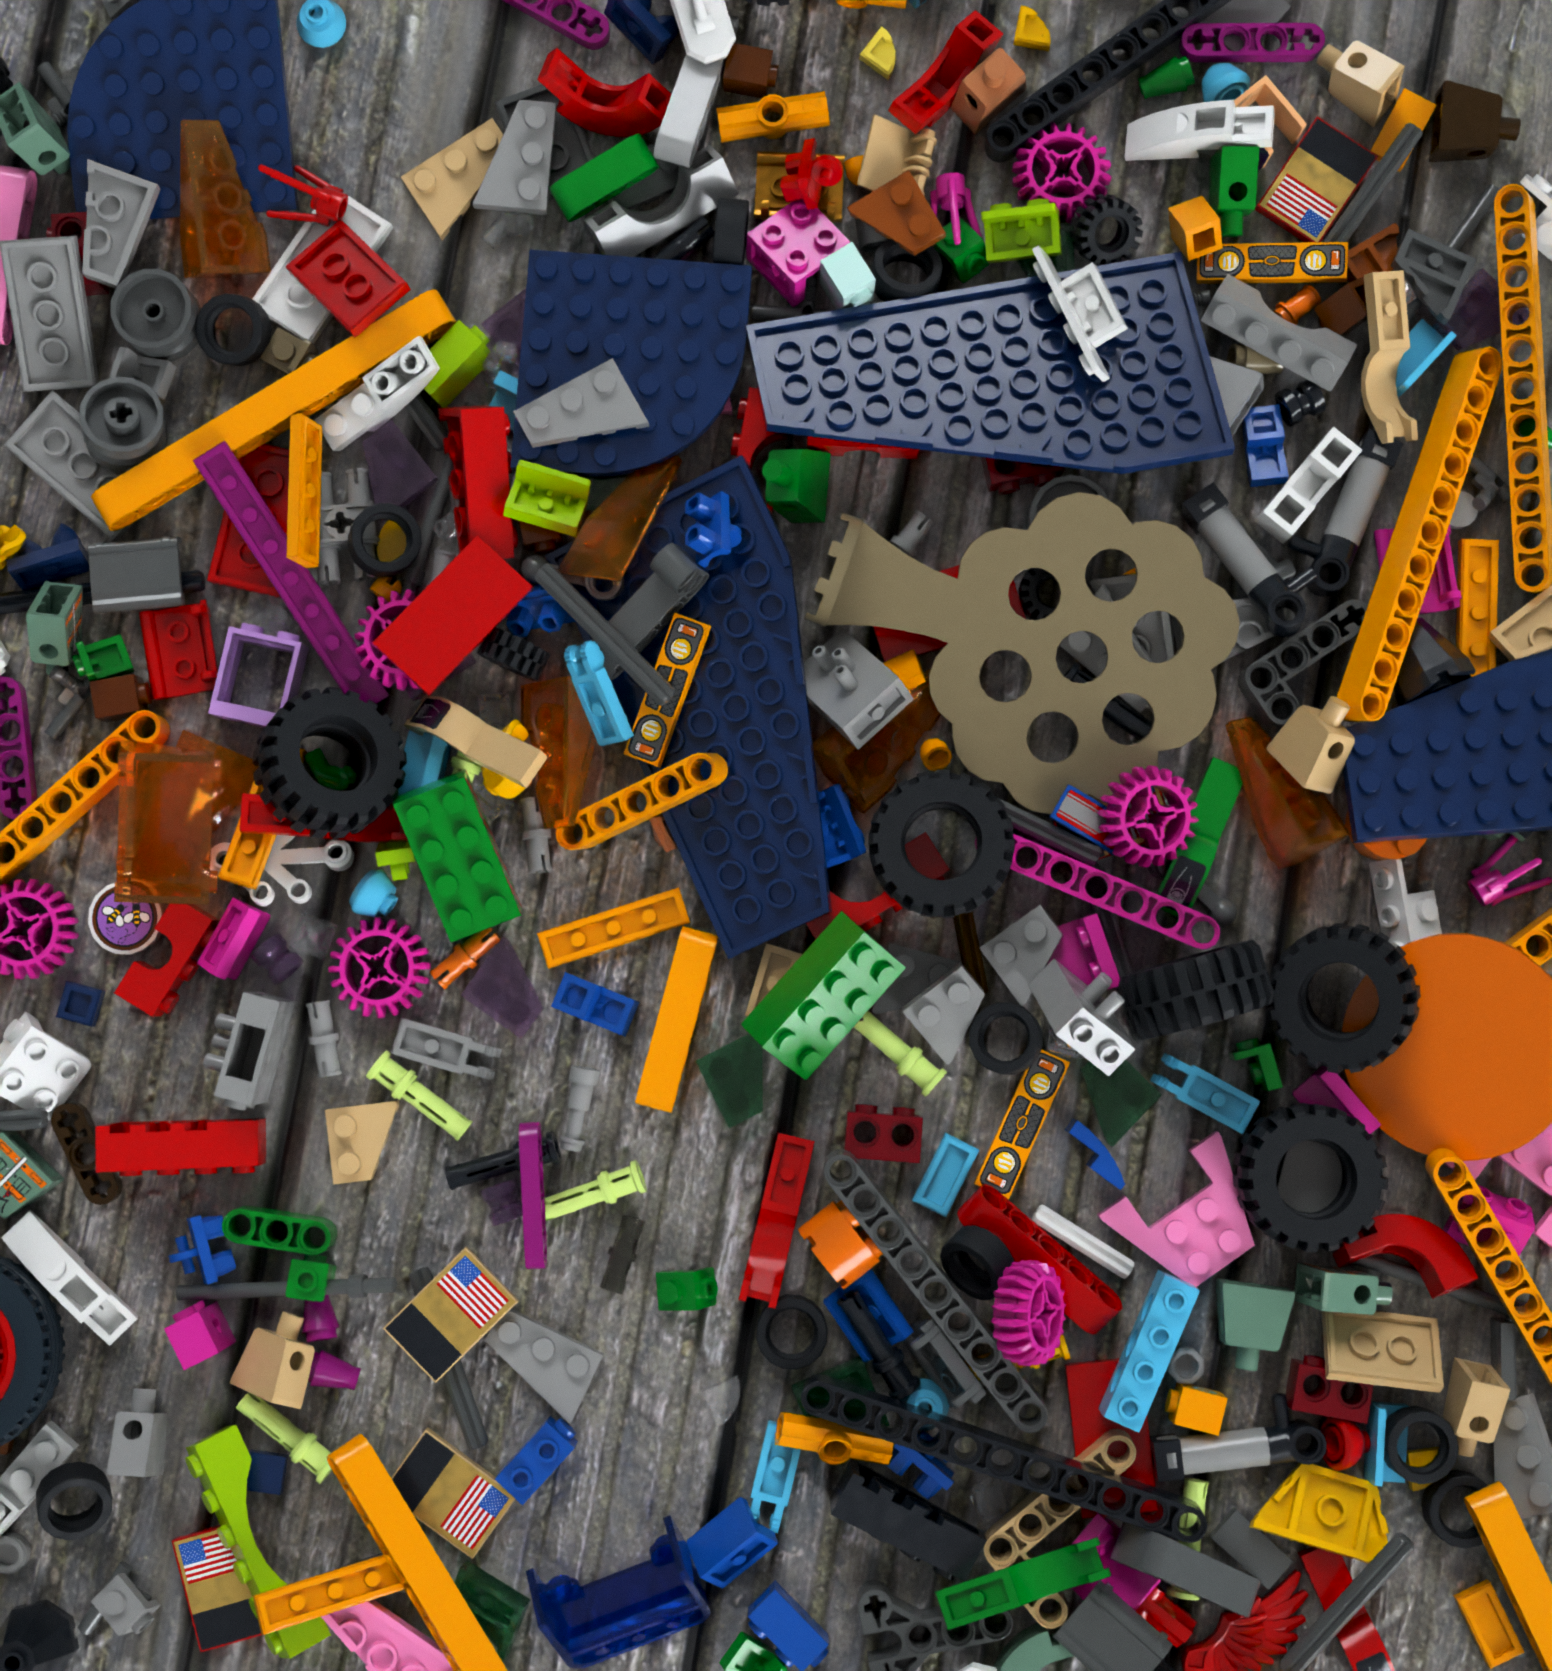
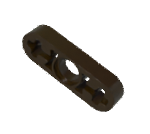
(70, 1148)

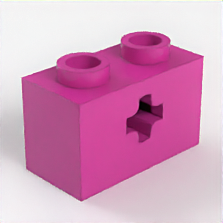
(199, 1333)

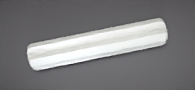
(1083, 1241)

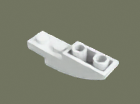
(1196, 127)
(381, 395)
(68, 1278)
(21, 1479)

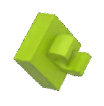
(397, 856)

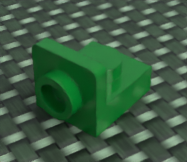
(1264, 1068)

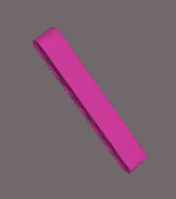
(1112, 899)

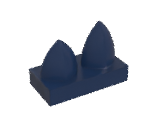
(644, 30)
(59, 561)

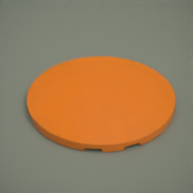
(1476, 1056)

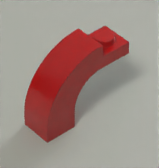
(935, 90)
(601, 106)
(1418, 1241)

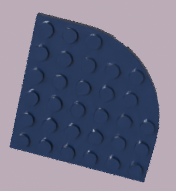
(176, 65)
(665, 325)

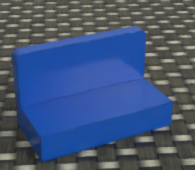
(729, 1544)

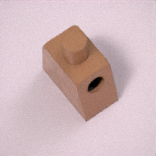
(992, 86)

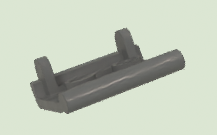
(135, 575)
(943, 1363)
(1111, 1634)

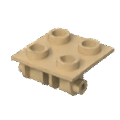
(892, 152)

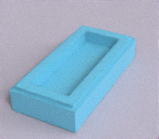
(945, 1174)

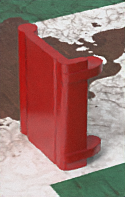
(179, 650)

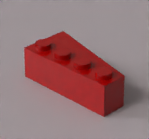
(480, 475)
(180, 1145)

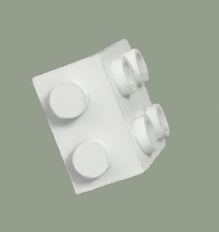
(38, 1067)

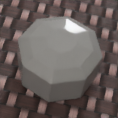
(1186, 1365)

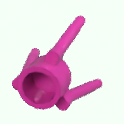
(952, 195)
(1490, 885)

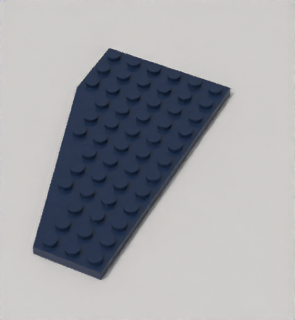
(1000, 377)
(1457, 759)
(760, 832)

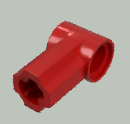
(1167, 1616)

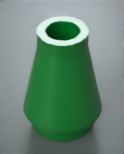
(1167, 78)

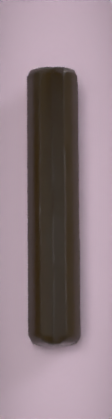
(970, 947)

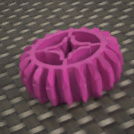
(1043, 152)
(380, 620)
(1157, 843)
(35, 942)
(390, 953)
(1028, 1312)

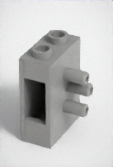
(853, 688)
(1083, 1016)
(251, 1049)

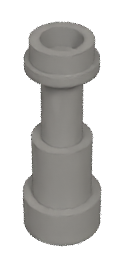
(579, 1101)

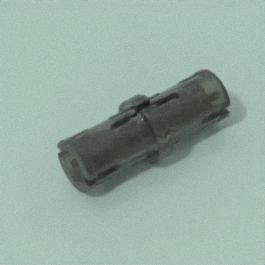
(622, 1254)

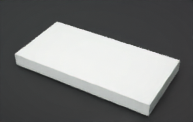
(287, 300)

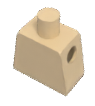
(1362, 79)
(1314, 745)
(276, 1363)
(1474, 1403)

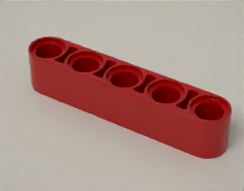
(1086, 1296)

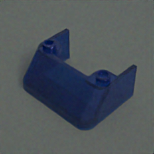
(623, 1608)

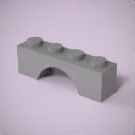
(697, 192)
(1244, 316)

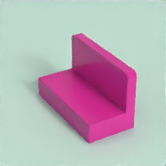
(233, 939)
(1331, 1091)

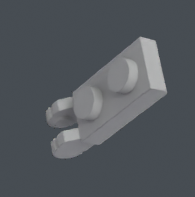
(441, 1048)

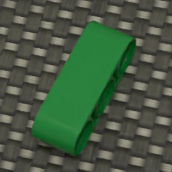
(604, 177)
(262, 1234)

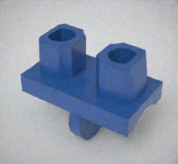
(713, 529)
(537, 611)
(210, 1264)
(933, 1474)

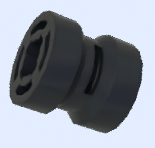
(1300, 401)

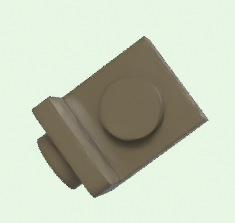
(287, 352)

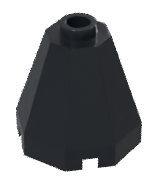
(1429, 665)
(37, 1638)

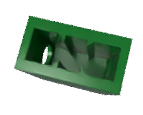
(1233, 171)
(797, 484)

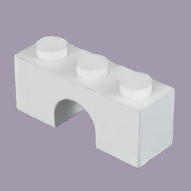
(1308, 485)

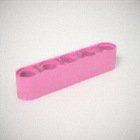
(17, 204)

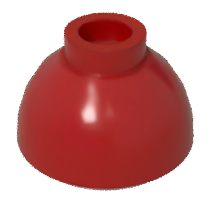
(1344, 1443)

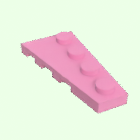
(385, 1639)

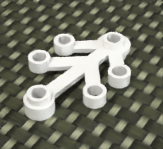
(280, 856)

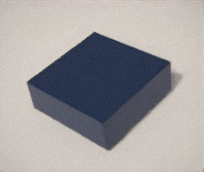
(80, 1003)
(267, 1472)

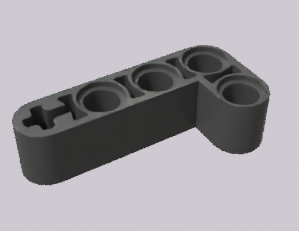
(655, 602)
(1306, 654)
(1185, 1568)

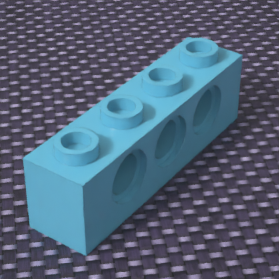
(1148, 1350)

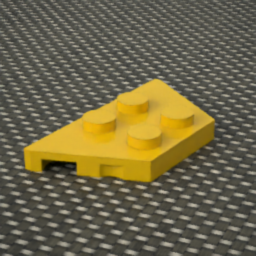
(1326, 1513)

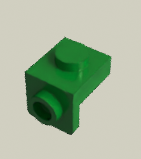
(968, 256)
(103, 659)
(309, 1278)
(686, 1289)
(751, 1655)

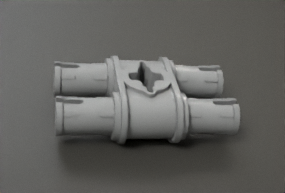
(330, 519)

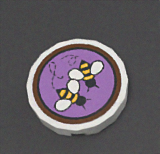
(123, 925)

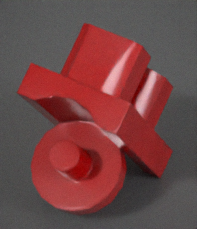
(808, 175)

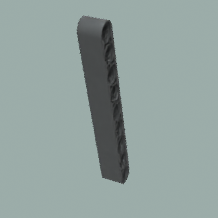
(940, 1308)

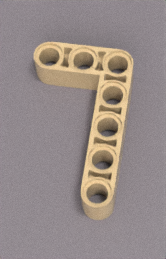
(1050, 1518)

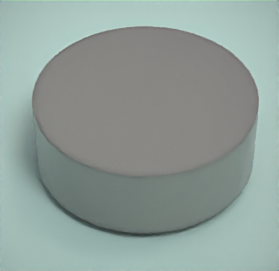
(1464, 512)
(14, 1553)

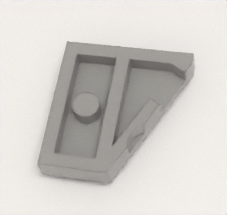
(1023, 951)
(946, 1010)

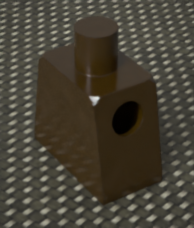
(1468, 124)

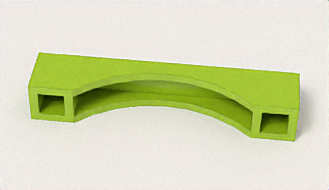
(223, 1469)

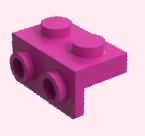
(1512, 1214)

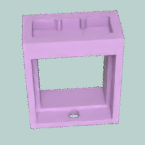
(226, 676)

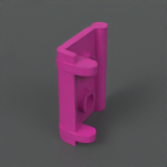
(1442, 589)

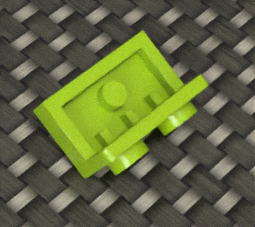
(1017, 230)
(547, 498)

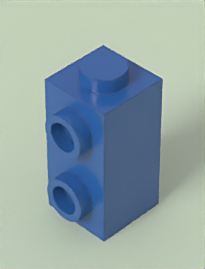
(537, 1459)
(793, 1631)

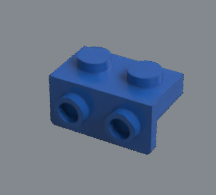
(841, 835)
(880, 1305)

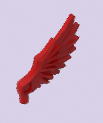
(1246, 1641)

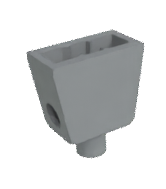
(1238, 390)
(136, 1453)

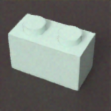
(847, 278)

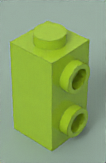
(460, 360)

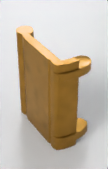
(769, 195)

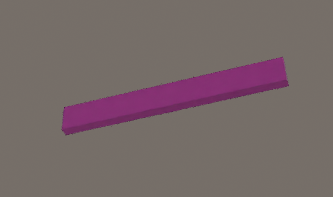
(290, 579)

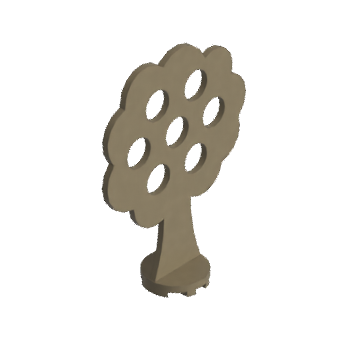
(973, 614)

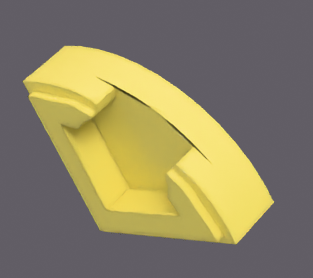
(880, 53)

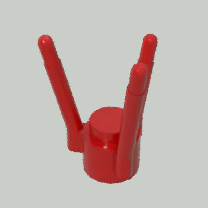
(327, 200)

